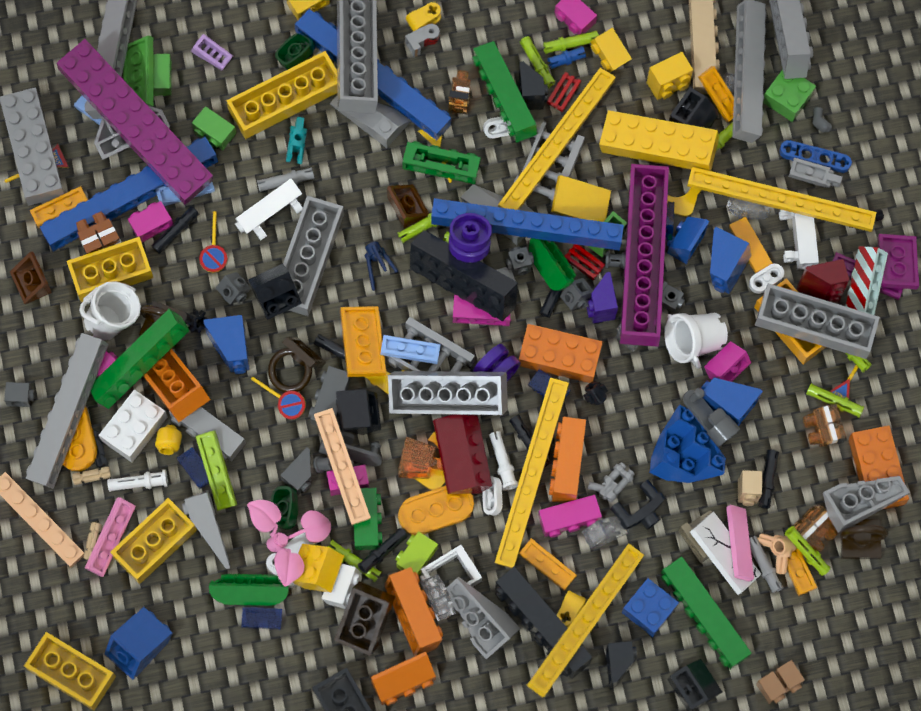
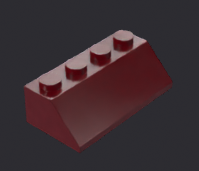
(825, 281)
(462, 454)

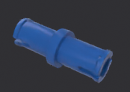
(566, 57)

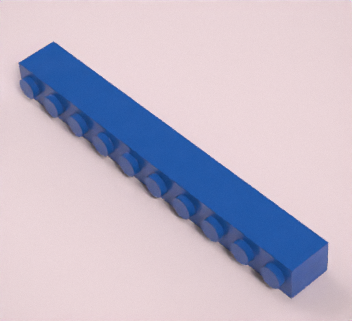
(390, 87)
(116, 200)
(534, 224)

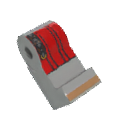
(422, 37)

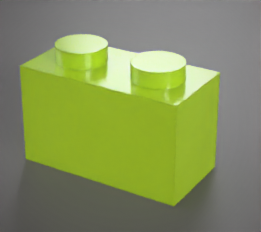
(417, 553)

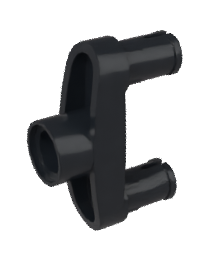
(646, 514)

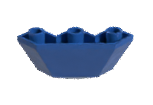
(686, 451)

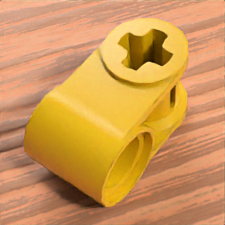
(423, 17)
(571, 607)

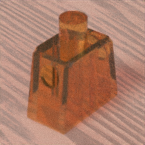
(418, 460)

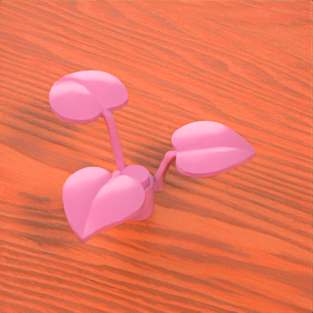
(287, 564)

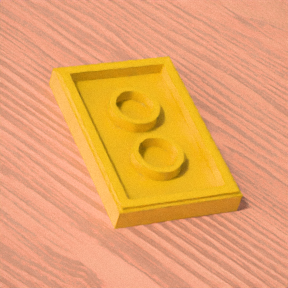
(580, 200)

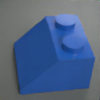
(687, 239)

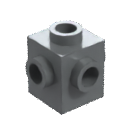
(514, 261)
(233, 288)
(577, 294)

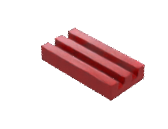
(571, 79)
(601, 265)

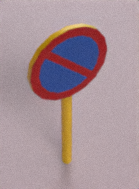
(213, 257)
(290, 404)

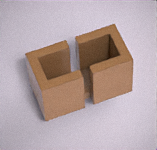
(780, 682)

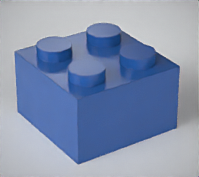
(650, 607)

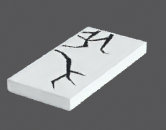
(715, 542)

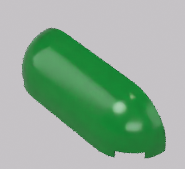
(551, 264)
(248, 589)

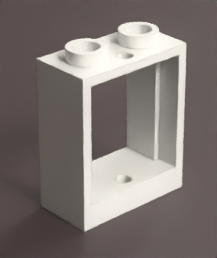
(464, 559)

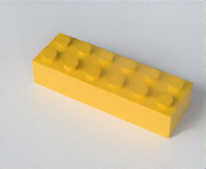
(284, 95)
(658, 141)

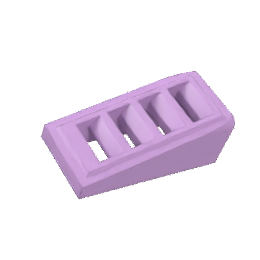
(208, 57)

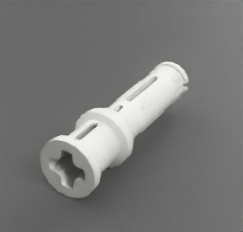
(505, 468)
(147, 480)

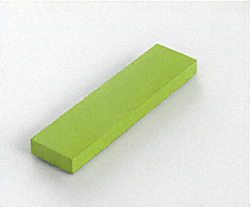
(216, 470)

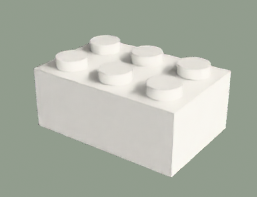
(133, 426)

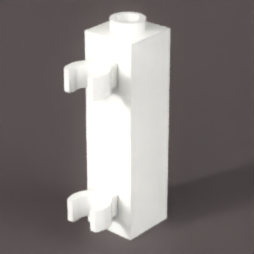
(267, 207)
(804, 239)

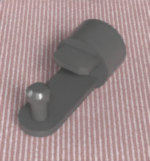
(717, 423)
(356, 454)

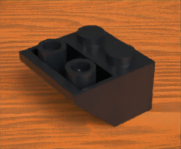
(694, 110)
(275, 291)
(358, 411)
(694, 685)

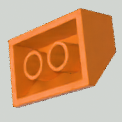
(403, 679)

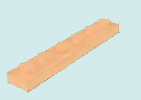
(342, 466)
(39, 521)

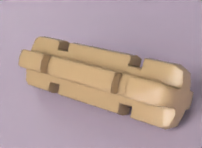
(91, 475)
(92, 538)

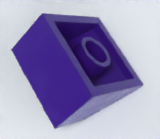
(603, 302)

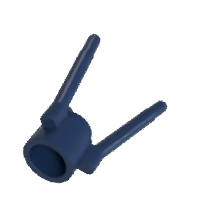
(376, 253)

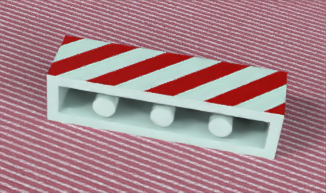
(866, 279)

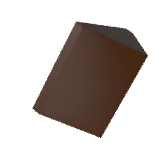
(407, 204)
(30, 279)

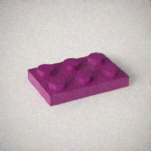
(901, 262)

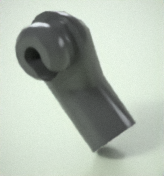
(819, 122)

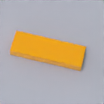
(718, 92)
(57, 205)
(744, 231)
(547, 564)
(800, 573)

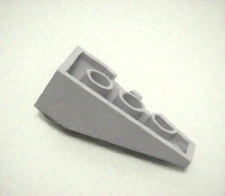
(382, 125)
(481, 196)
(857, 501)
(203, 516)
(484, 620)

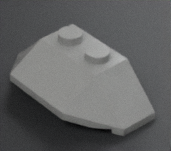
(110, 142)

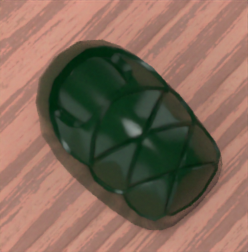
(295, 50)
(287, 501)

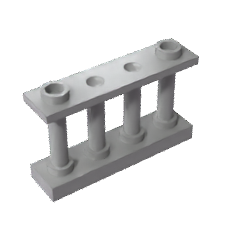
(567, 162)
(447, 348)

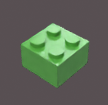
(788, 95)

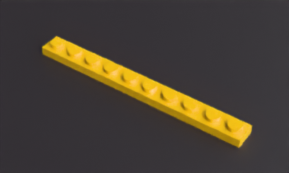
(557, 140)
(781, 199)
(531, 473)
(585, 621)

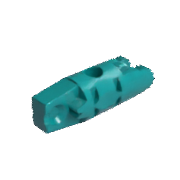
(297, 140)

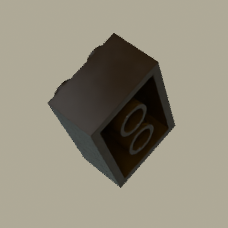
(364, 618)

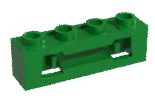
(468, 163)

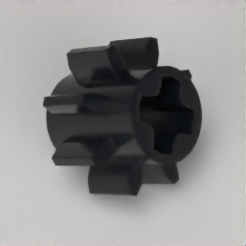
(192, 317)
(595, 393)

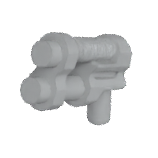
(610, 489)

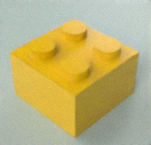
(669, 76)
(320, 567)

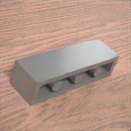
(203, 422)

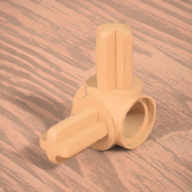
(781, 547)

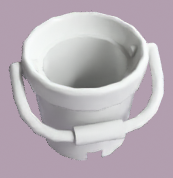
(111, 309)
(694, 336)

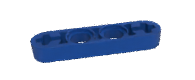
(815, 154)

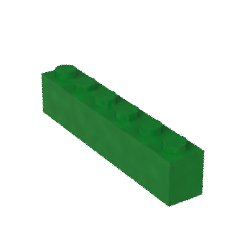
(505, 92)
(139, 358)
(706, 613)

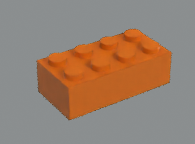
(560, 353)
(176, 386)
(568, 454)
(876, 456)
(413, 611)

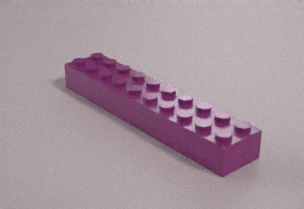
(134, 121)
(644, 255)

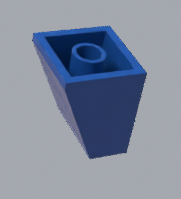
(727, 260)
(230, 341)
(732, 397)
(137, 642)

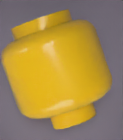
(168, 440)

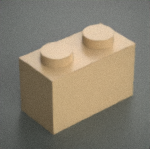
(749, 487)

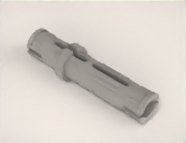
(277, 181)
(766, 568)

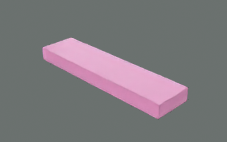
(110, 536)
(740, 543)

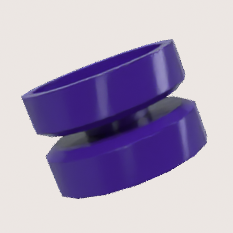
(470, 237)
(497, 361)

